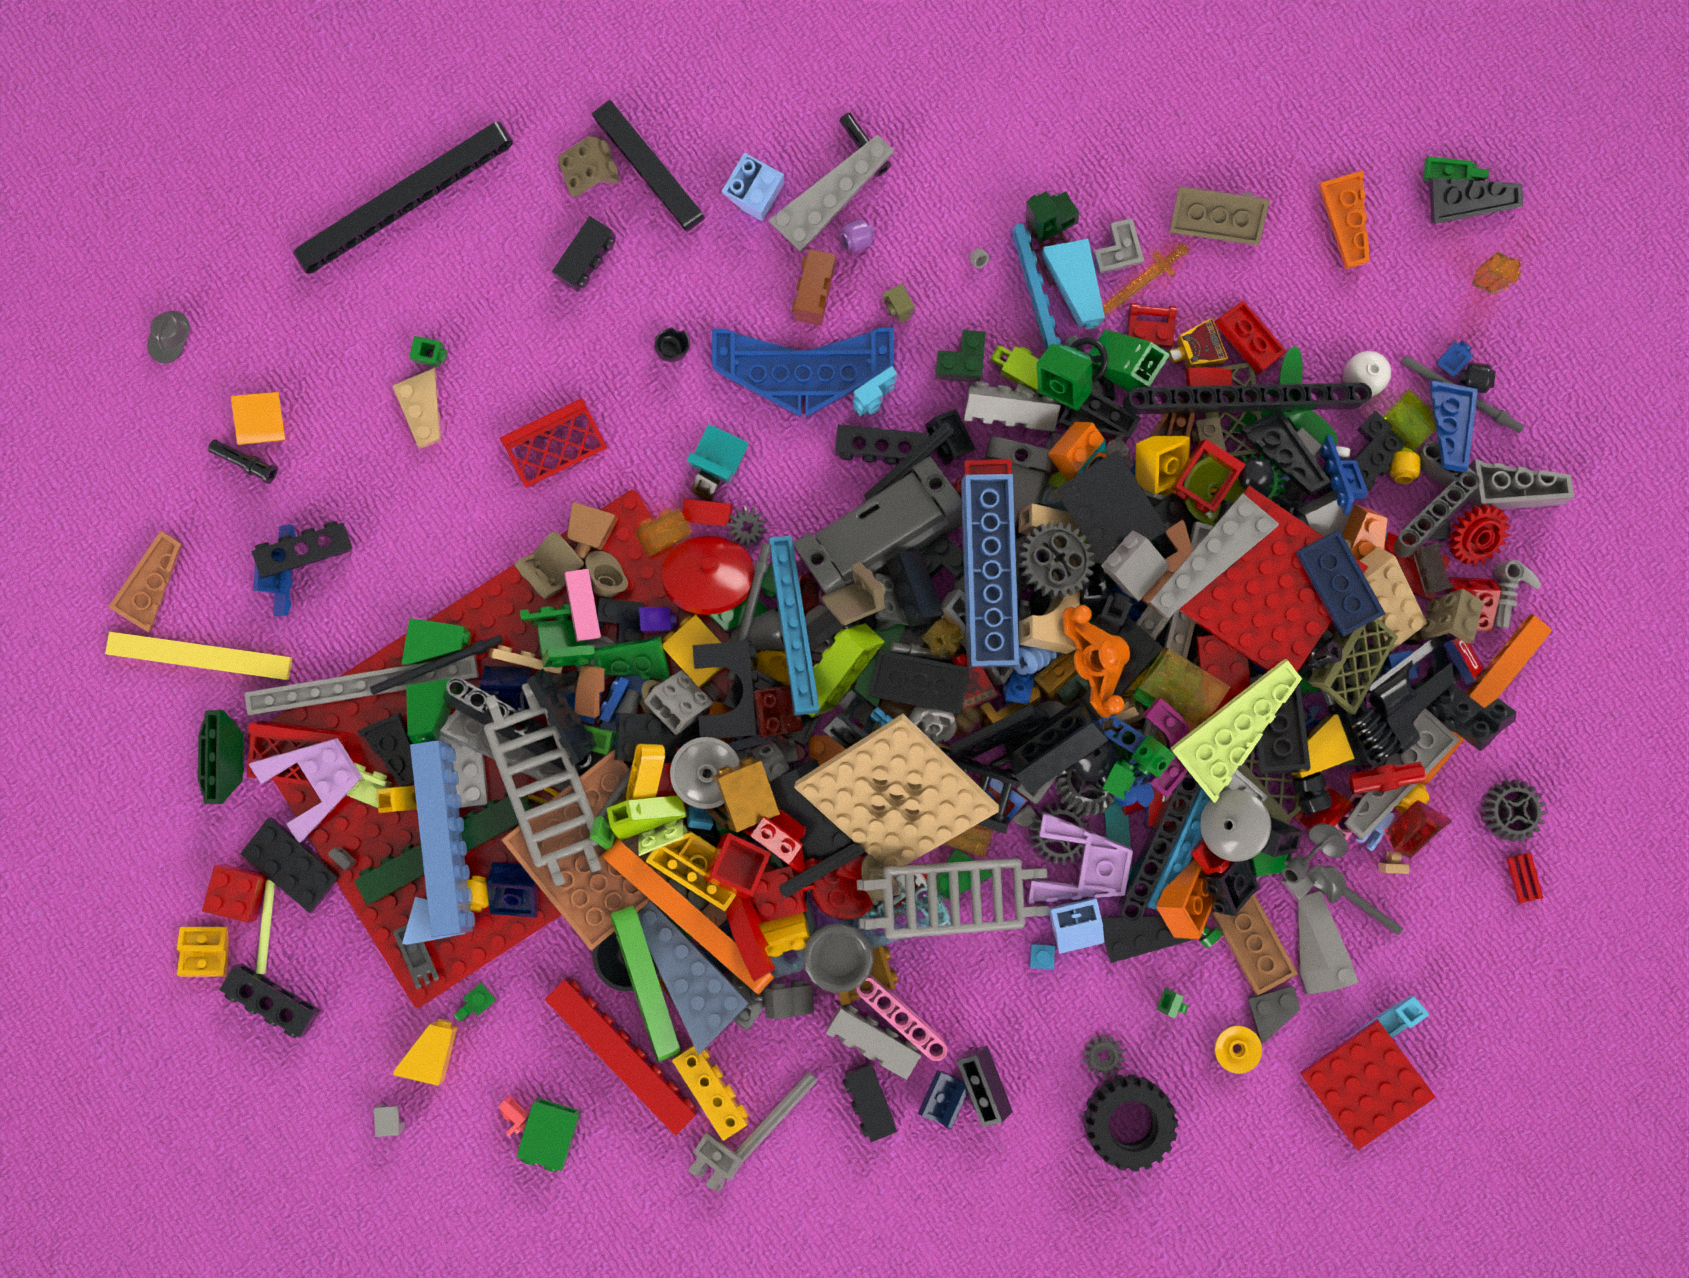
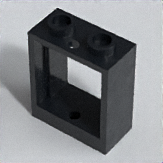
(1282, 840)

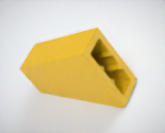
(1327, 746)
(430, 1054)

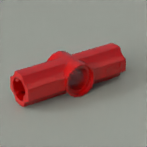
(1386, 778)

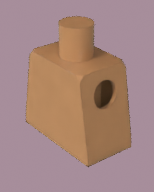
(589, 528)

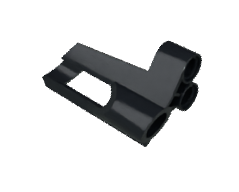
(1399, 702)

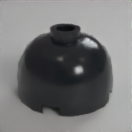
(1098, 763)

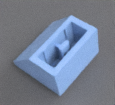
(754, 186)
(1077, 924)

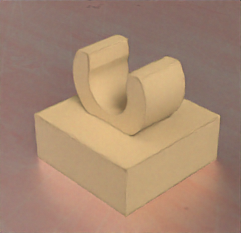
(1393, 864)

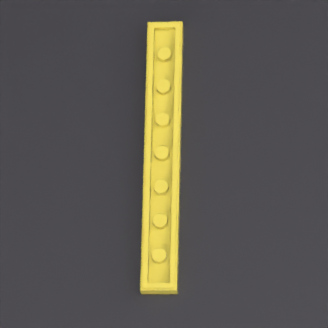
(199, 655)

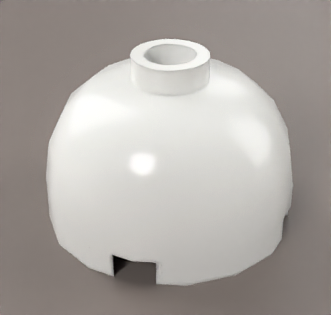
(1368, 368)
(934, 721)

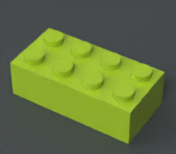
(843, 664)

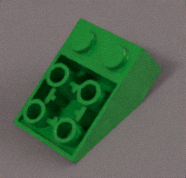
(1130, 360)

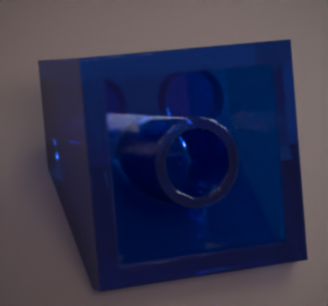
(506, 684)
(512, 891)

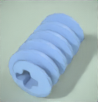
(1034, 659)

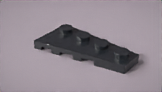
(1468, 198)
(1142, 653)

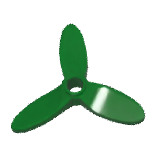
(1291, 373)

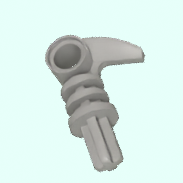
(1507, 586)

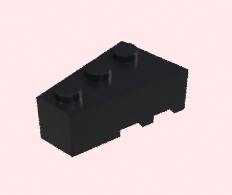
(1105, 414)

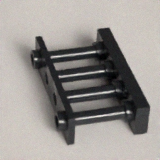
(841, 726)
(998, 821)

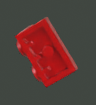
(1486, 591)

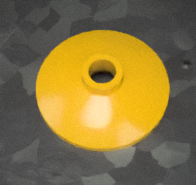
(1246, 1057)

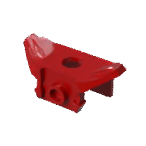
(782, 837)

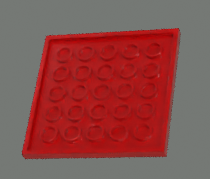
(1265, 597)

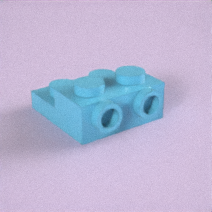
(870, 395)

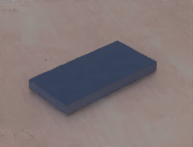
(1340, 583)

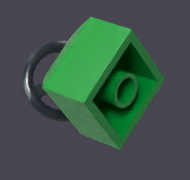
(1066, 372)

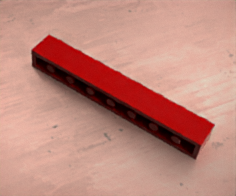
(621, 1055)

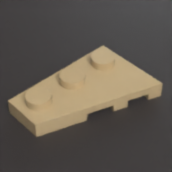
(420, 406)
(525, 658)

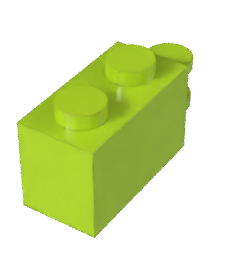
(1019, 367)

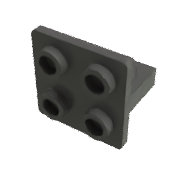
(893, 611)
(757, 1003)

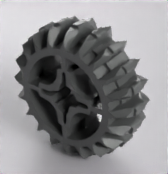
(1526, 798)
(1090, 800)
(1041, 841)

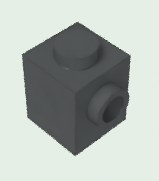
(771, 758)

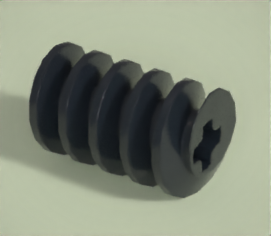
(1376, 734)

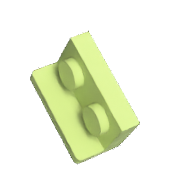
(367, 787)

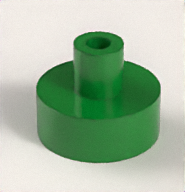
(1210, 936)

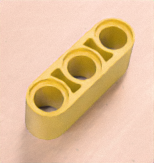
(645, 771)

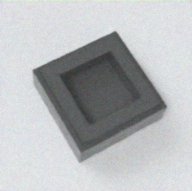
(342, 857)

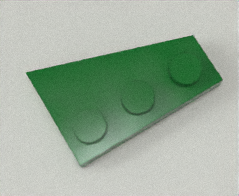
(547, 613)

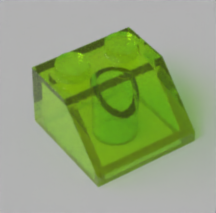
(1411, 419)

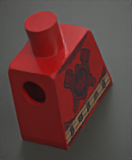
(979, 686)

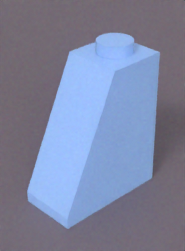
(418, 926)

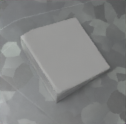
(1299, 889)

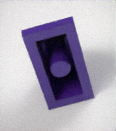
(657, 620)

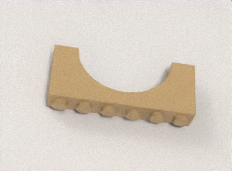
(1048, 630)

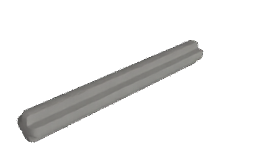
(776, 1116)

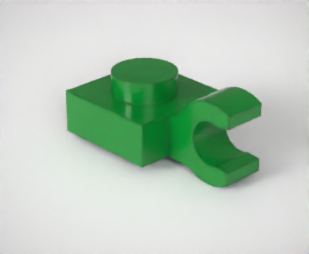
(477, 1000)

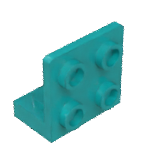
(718, 454)

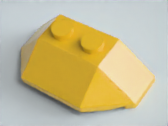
(687, 864)

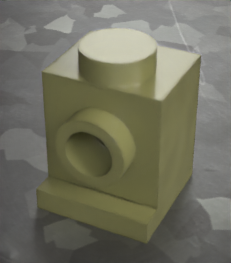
(899, 303)

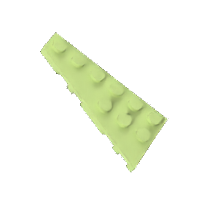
(1230, 734)

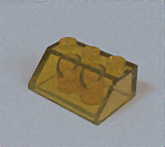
(1184, 686)

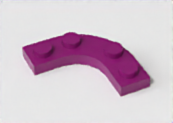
(1174, 729)

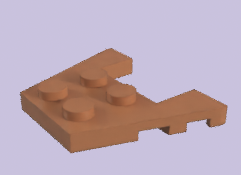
(1180, 540)

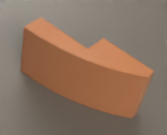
(587, 692)

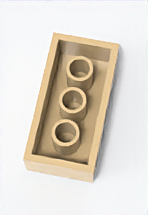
(1394, 595)

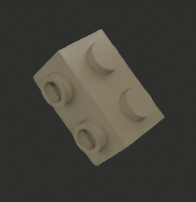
(1210, 430)

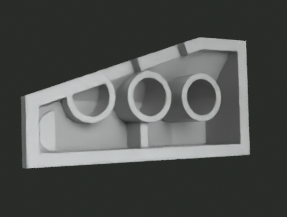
(1323, 956)

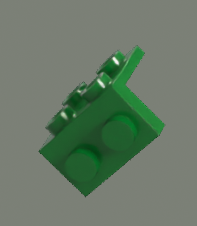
(560, 646)

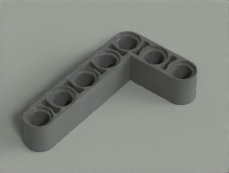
(1455, 489)

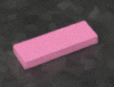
(582, 605)

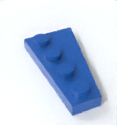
(1454, 422)

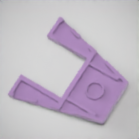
(327, 770)
(1102, 870)

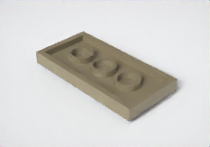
(1219, 215)

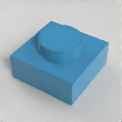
(698, 818)
(1042, 956)

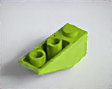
(644, 814)

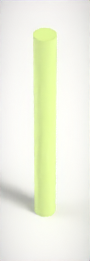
(265, 927)

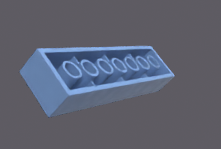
(990, 570)
(442, 838)

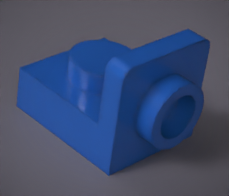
(1455, 357)

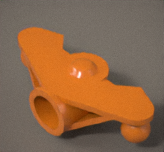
(1097, 658)

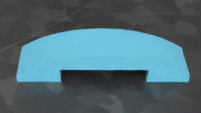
(1401, 1015)

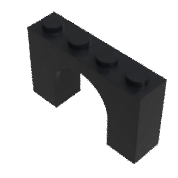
(738, 658)

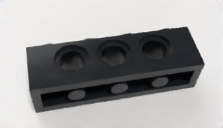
(871, 436)
(268, 567)
(303, 1012)

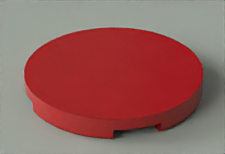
(840, 897)

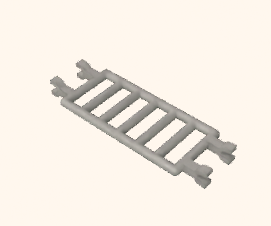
(515, 794)
(952, 868)

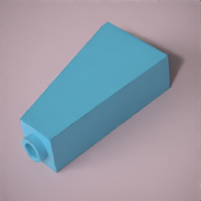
(1076, 279)

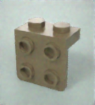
(588, 165)
(548, 564)
(857, 599)
(1453, 614)

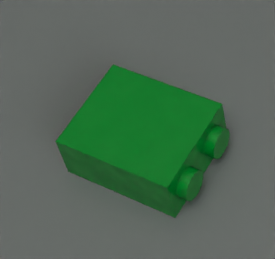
(548, 1135)

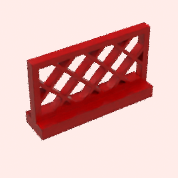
(545, 424)
(288, 733)

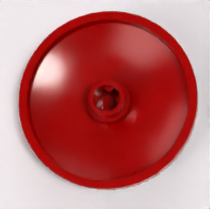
(707, 575)

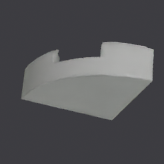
(1025, 816)

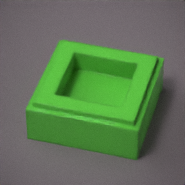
(602, 833)

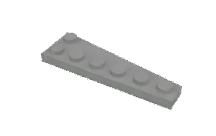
(818, 205)
(1225, 543)
(472, 735)
(1433, 745)

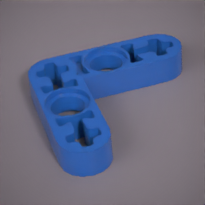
(1139, 738)

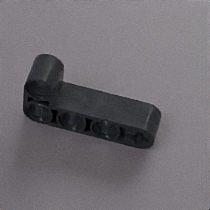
(1362, 752)

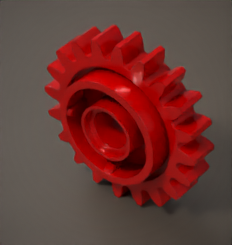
(1478, 534)

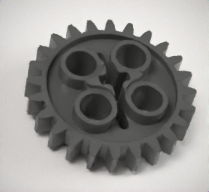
(1071, 546)

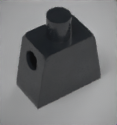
(1096, 595)

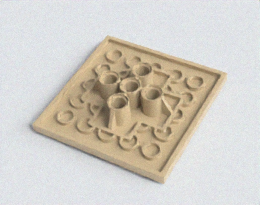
(896, 794)

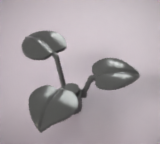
(1326, 879)

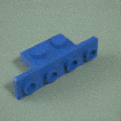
(1344, 476)
(280, 583)
(1018, 688)
(618, 691)

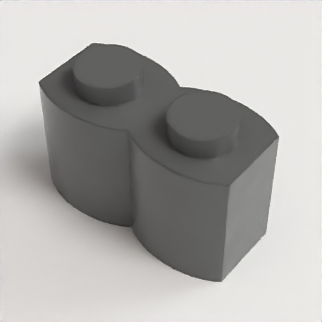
(788, 1000)

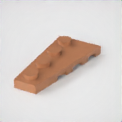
(147, 584)

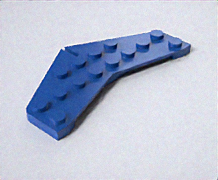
(788, 374)

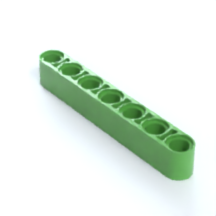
(645, 983)

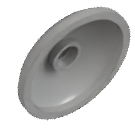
(688, 769)
(1249, 830)

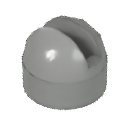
(982, 261)

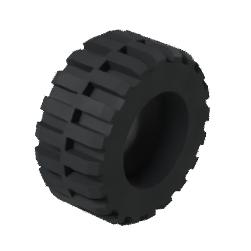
(1152, 1145)

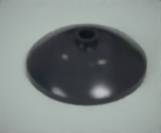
(611, 965)

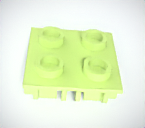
(661, 836)

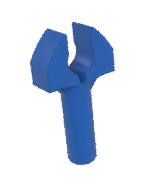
(1312, 714)

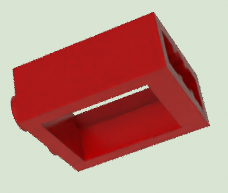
(1221, 457)

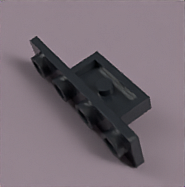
(824, 629)

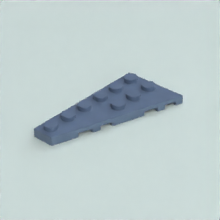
(697, 987)

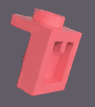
(513, 1111)

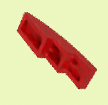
(748, 937)

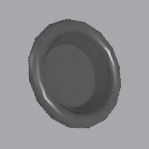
(838, 958)

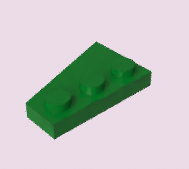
(634, 658)

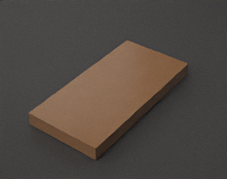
(1256, 946)

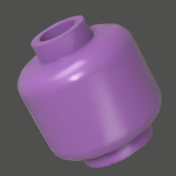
(856, 235)

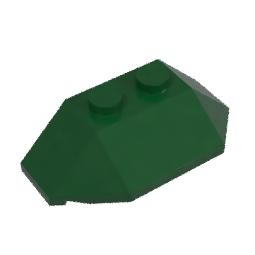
(219, 757)

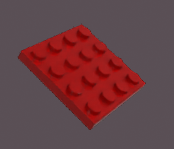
(1367, 1084)

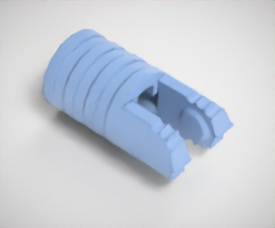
(1378, 832)

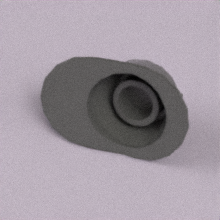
(167, 336)

